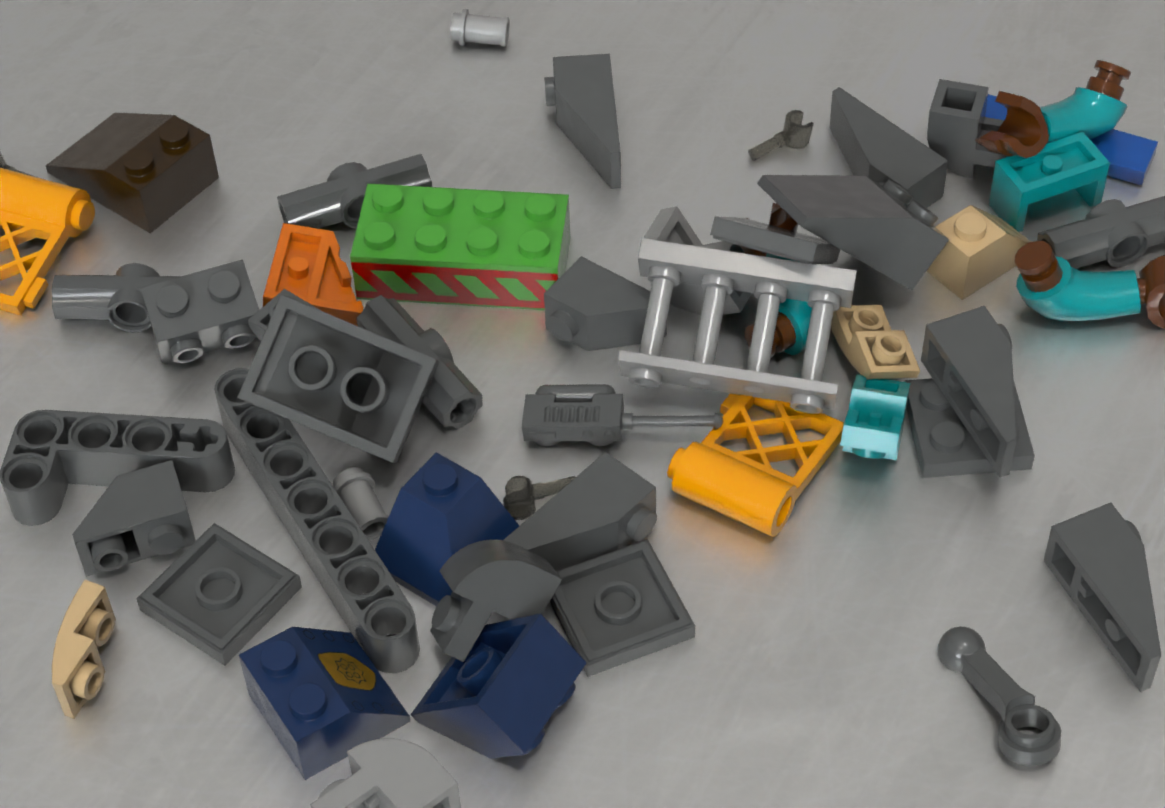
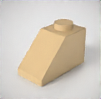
(977, 251)

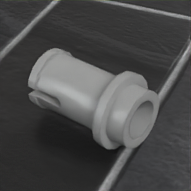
(479, 29)
(358, 495)

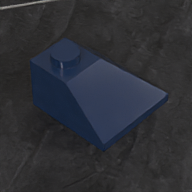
(433, 519)

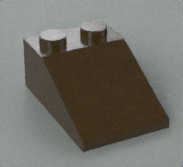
(140, 166)

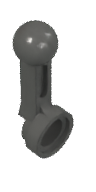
(965, 652)

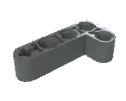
(94, 448)

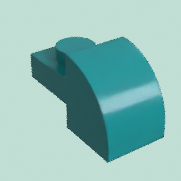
(875, 418)

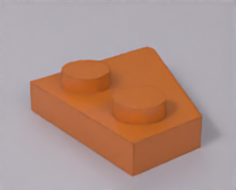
(311, 268)

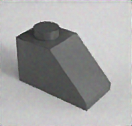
(596, 308)

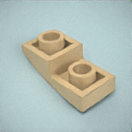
(871, 343)
(76, 661)

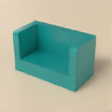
(1056, 169)

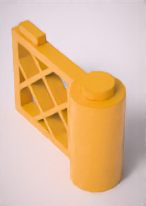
(42, 211)
(743, 481)

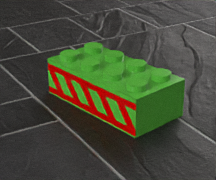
(460, 246)

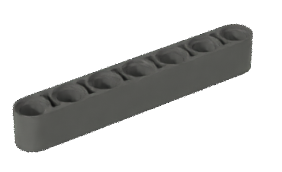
(321, 528)

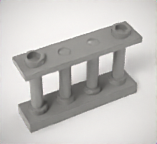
(719, 274)

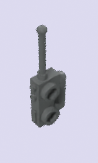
(590, 415)

